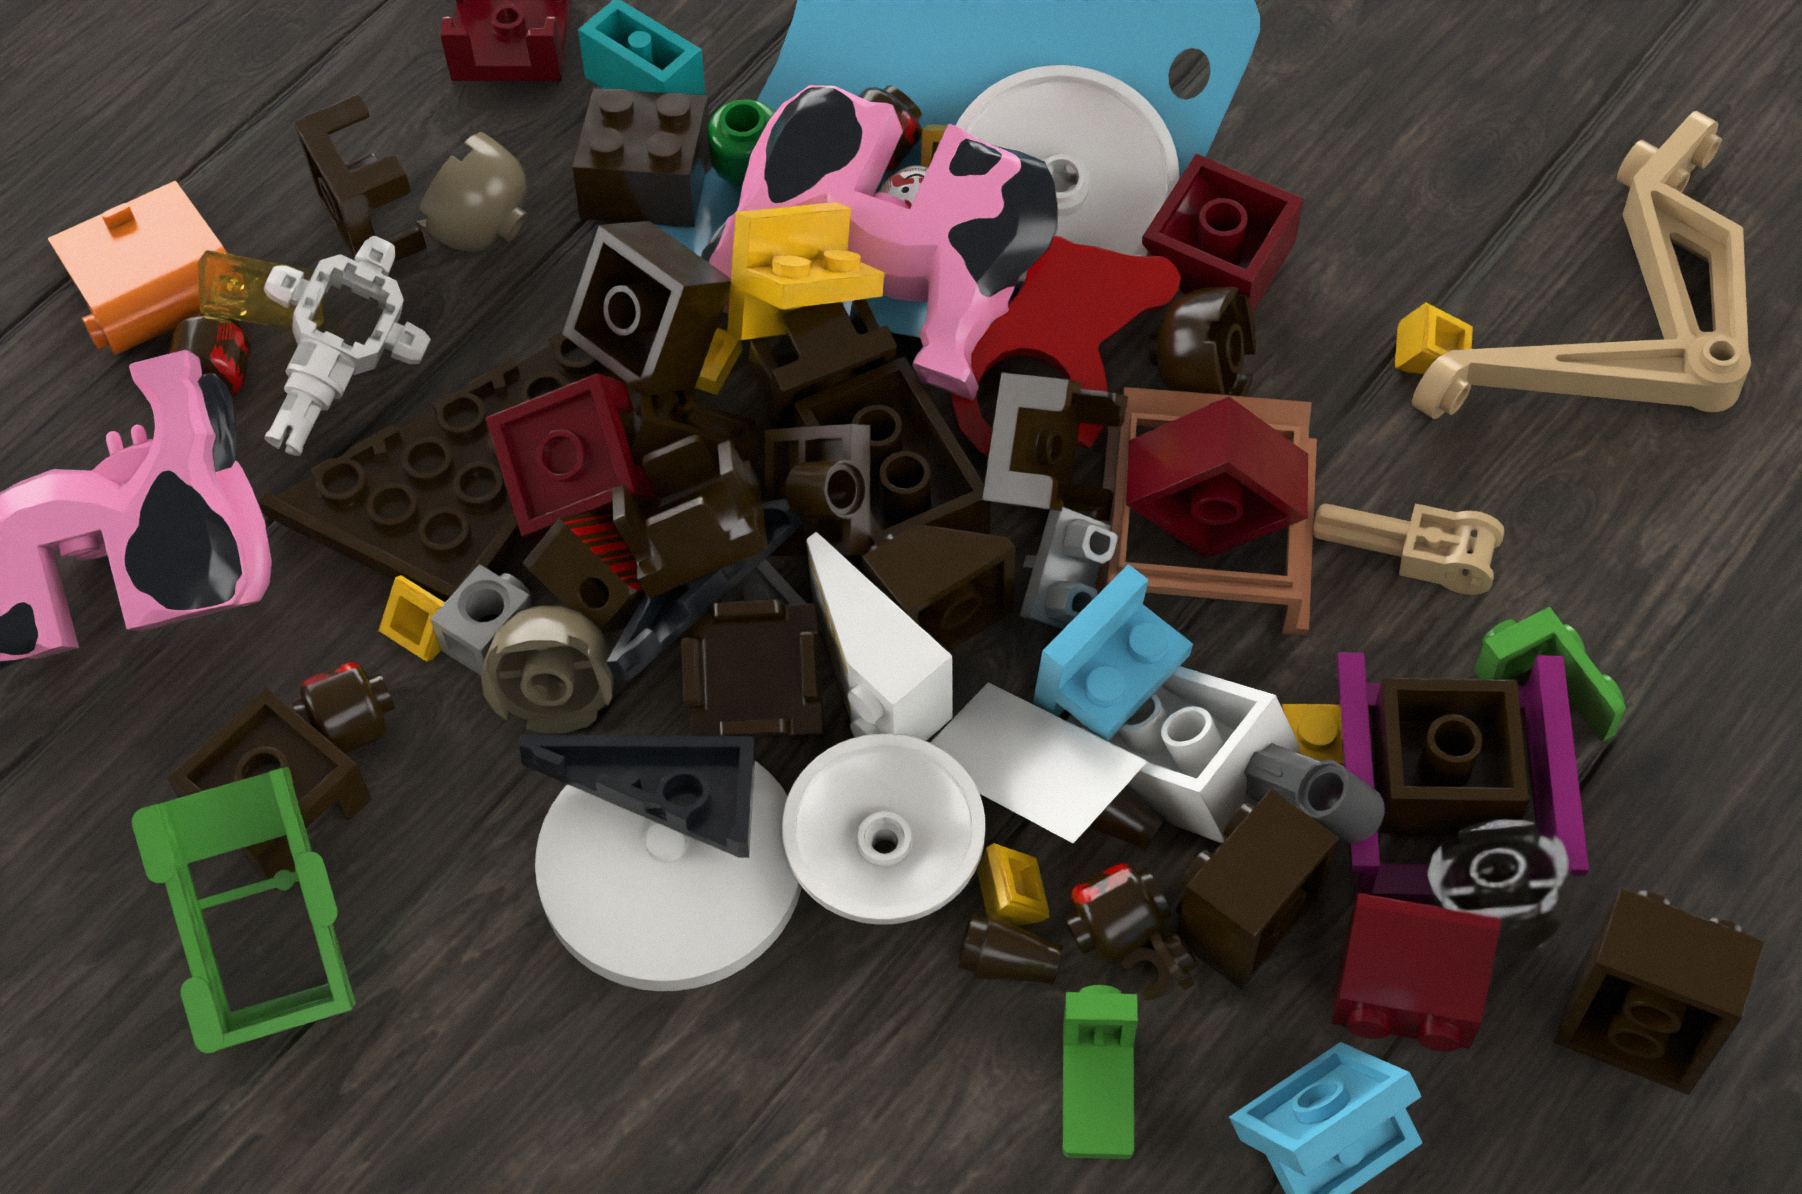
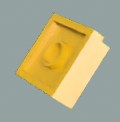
(791, 262)

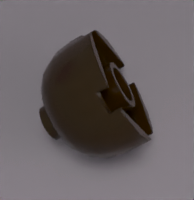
(1205, 342)

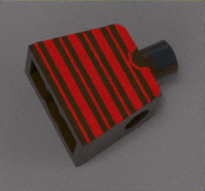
(589, 568)

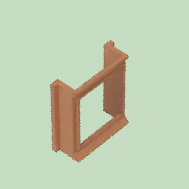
(1293, 590)

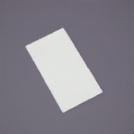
(1036, 761)

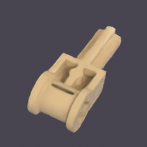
(1431, 544)

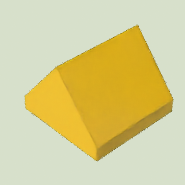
(409, 616)
(1012, 886)

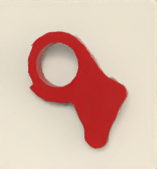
(1061, 316)

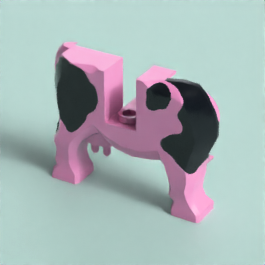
(959, 246)
(163, 511)

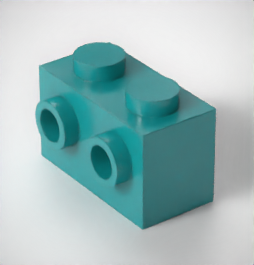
(638, 54)

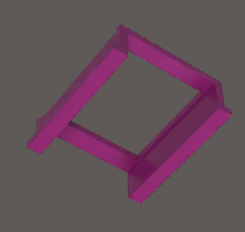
(1550, 764)

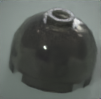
(1507, 874)

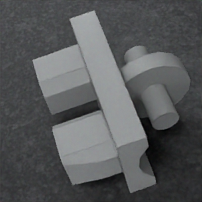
(1066, 567)

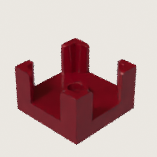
(506, 40)
(567, 453)

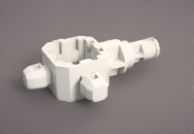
(322, 360)

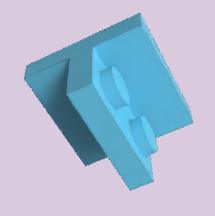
(1109, 658)
(1333, 1122)

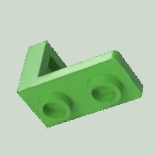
(1512, 650)
(1099, 1073)

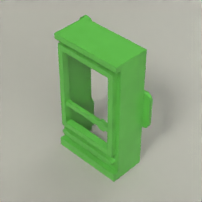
(217, 823)

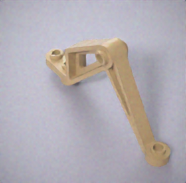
(1687, 365)

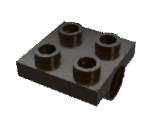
(824, 481)

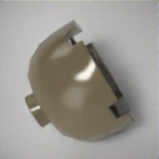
(476, 198)
(548, 669)

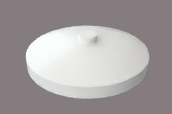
(1099, 142)
(659, 903)

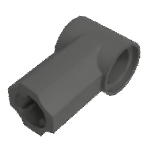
(1319, 789)

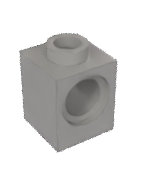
(477, 597)

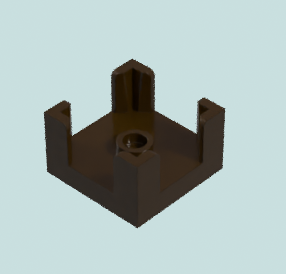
(357, 186)
(1038, 440)
(268, 738)

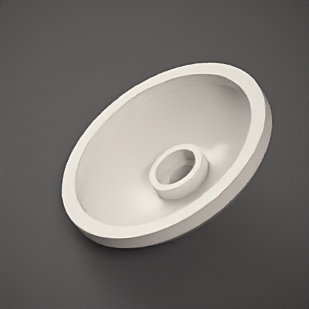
(878, 792)

